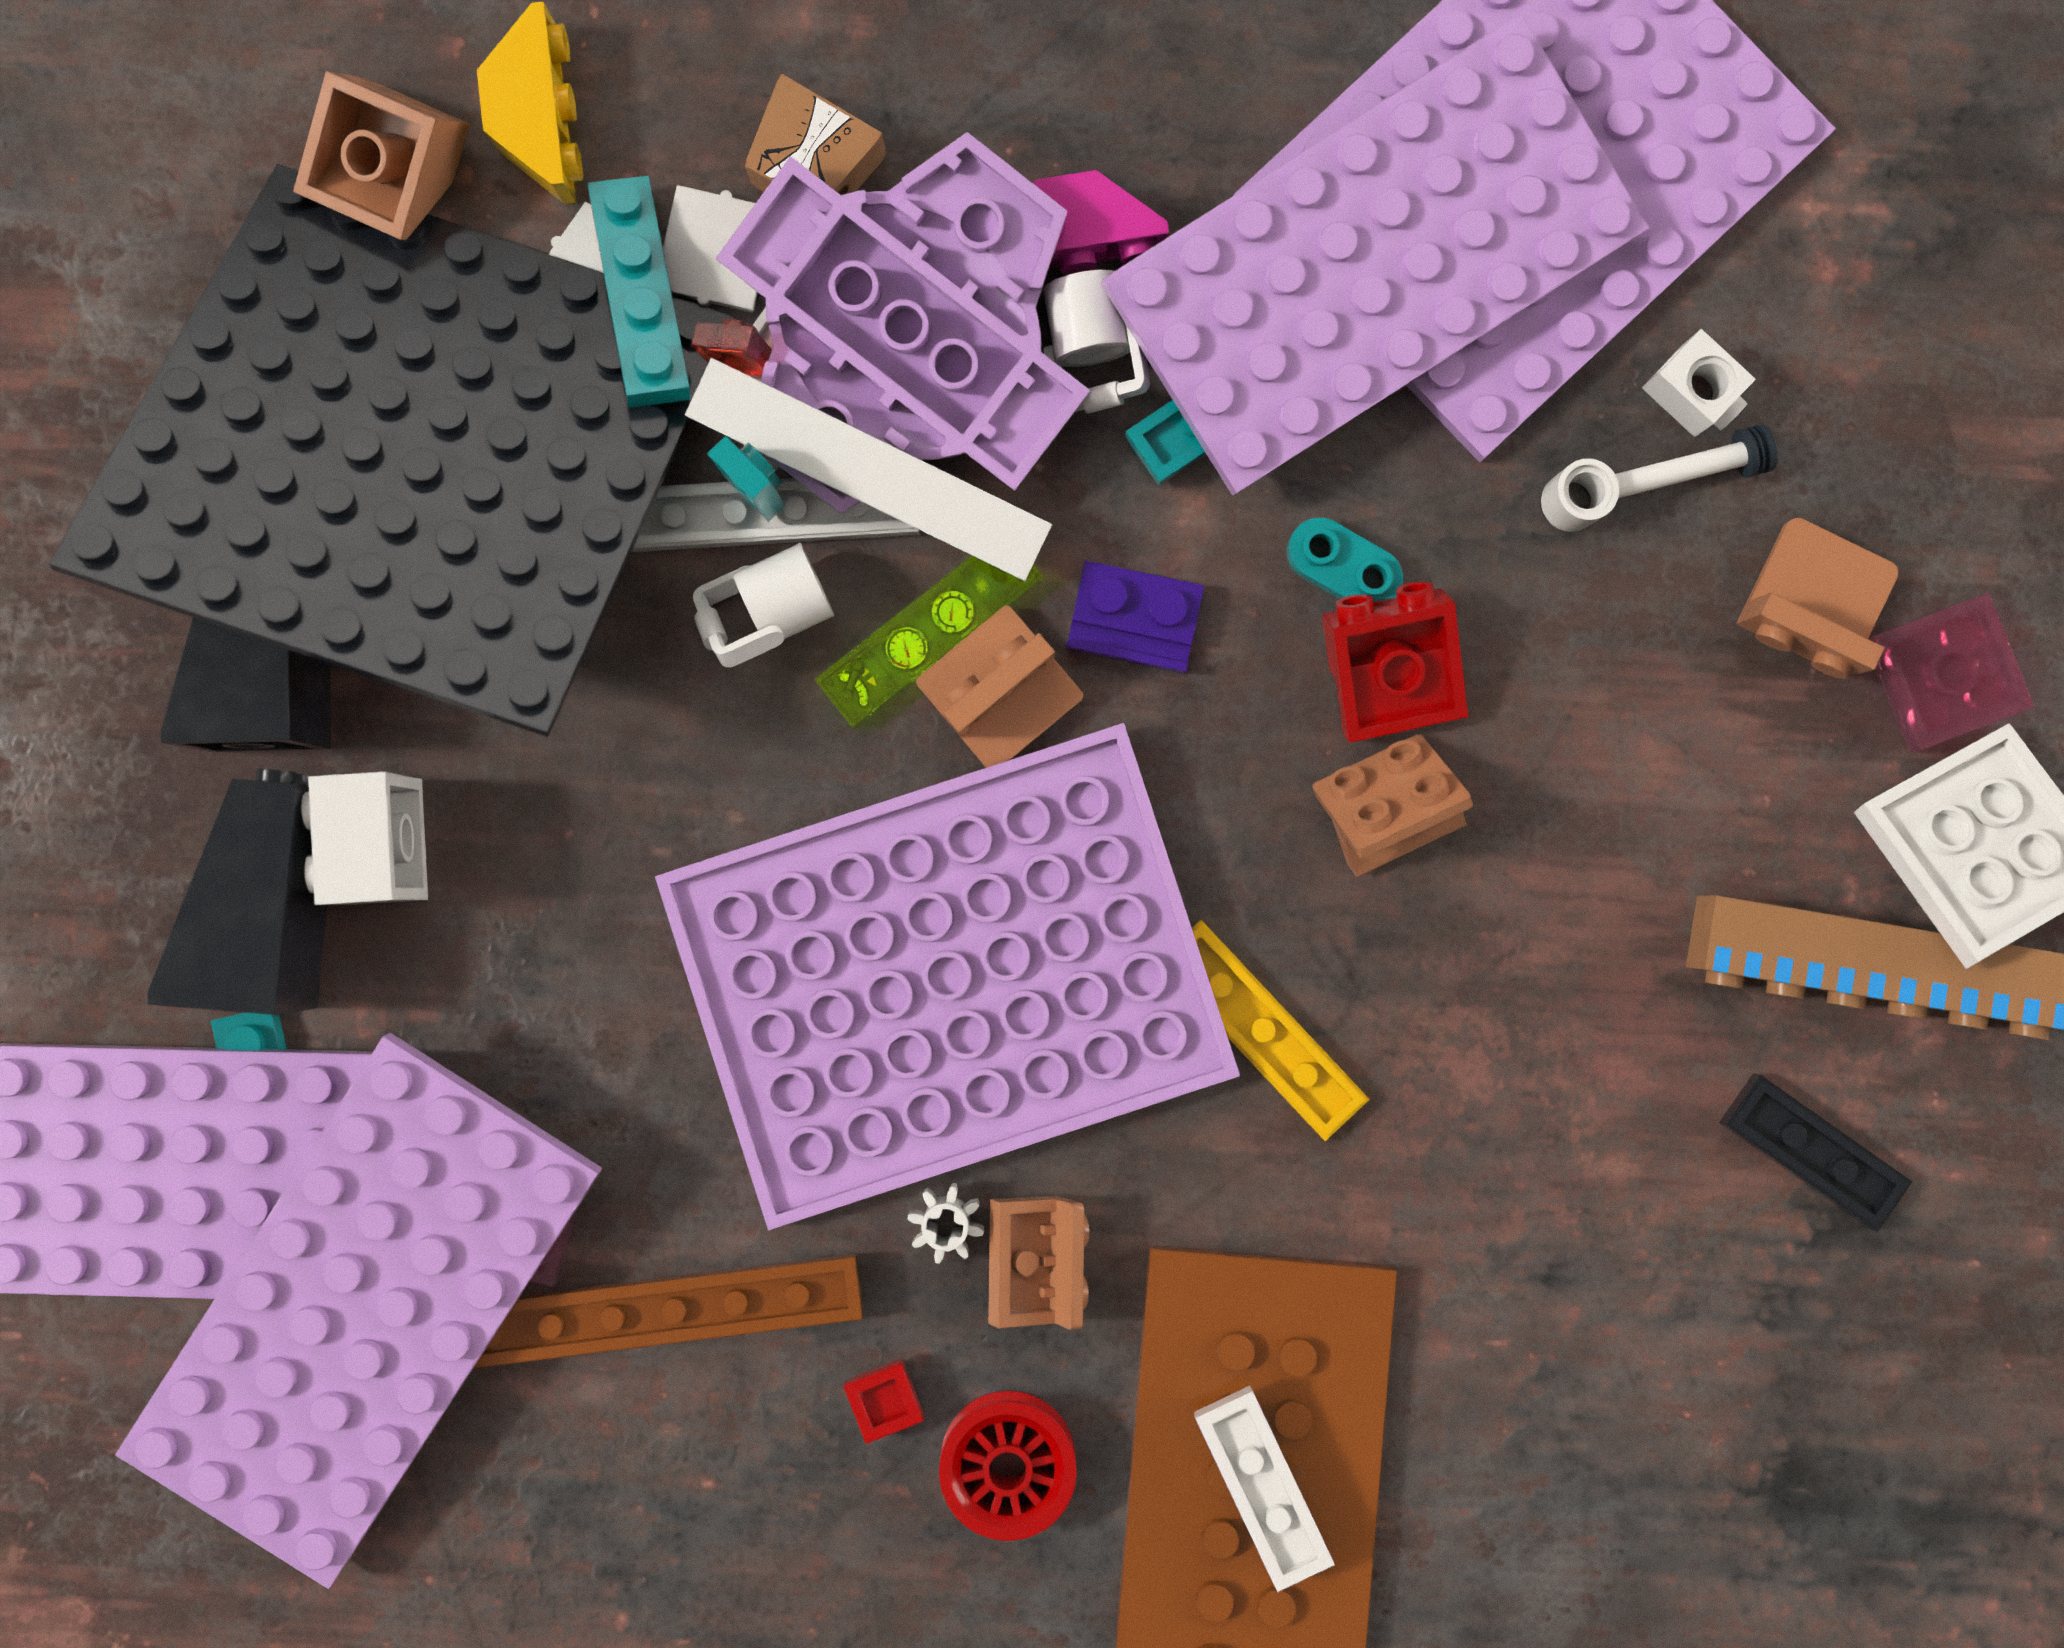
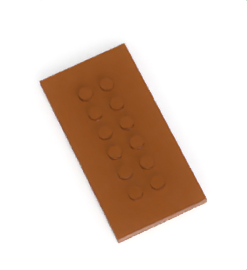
(1318, 1361)

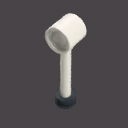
(1751, 452)

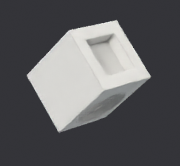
(1674, 391)

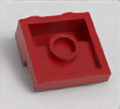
(1396, 661)

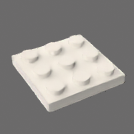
(1977, 843)

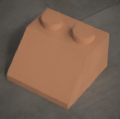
(378, 154)

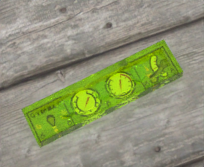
(920, 637)

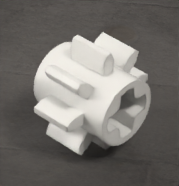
(930, 1229)

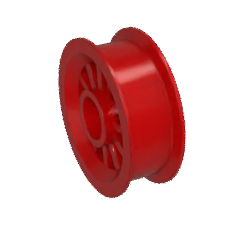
(989, 1518)

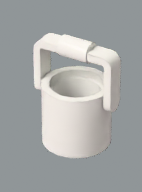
(1091, 332)
(780, 597)

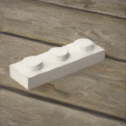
(1263, 1488)

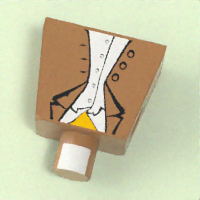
(816, 135)

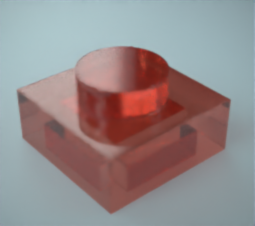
(732, 344)

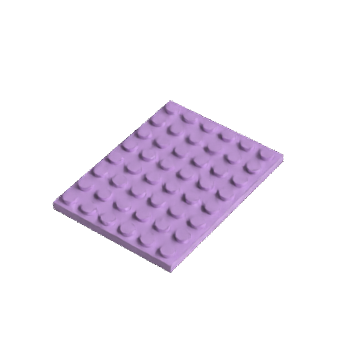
(1687, 123)
(946, 976)

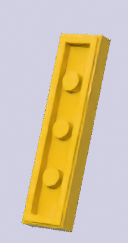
(1277, 1041)

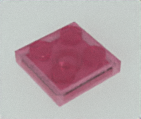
(1951, 673)

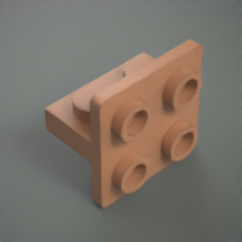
(1000, 688)
(1392, 803)

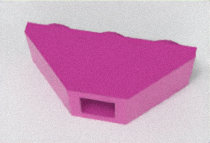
(1100, 222)

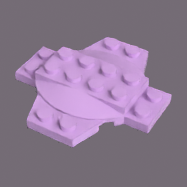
(913, 308)

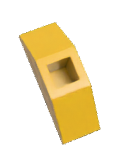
(528, 104)

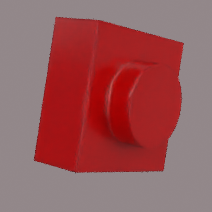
(884, 1400)

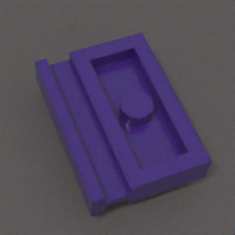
(1135, 617)

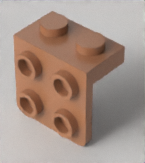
(1820, 599)

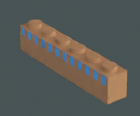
(1874, 961)

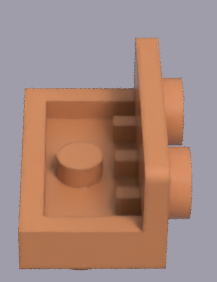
(1037, 1262)

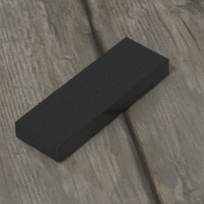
(1815, 1152)

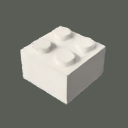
(365, 839)

